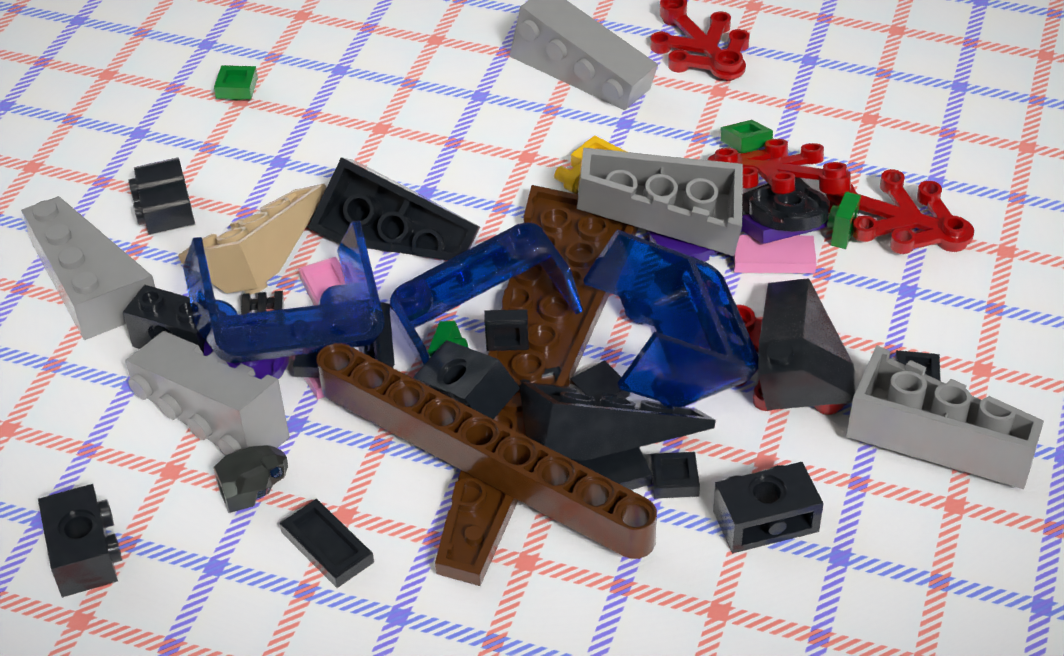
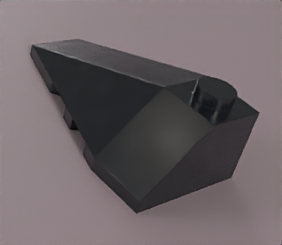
(389, 215)

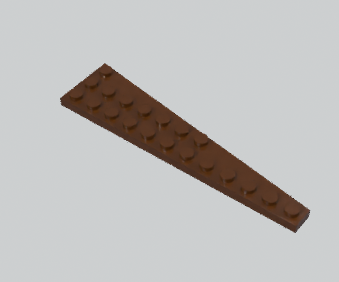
(555, 339)

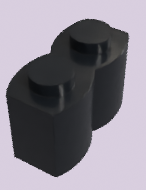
(162, 196)

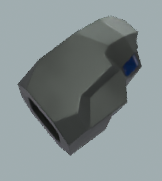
(249, 475)

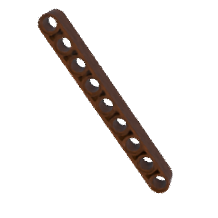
(489, 451)

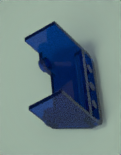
(474, 274)
(344, 312)
(698, 328)

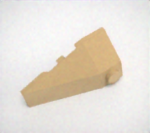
(260, 243)

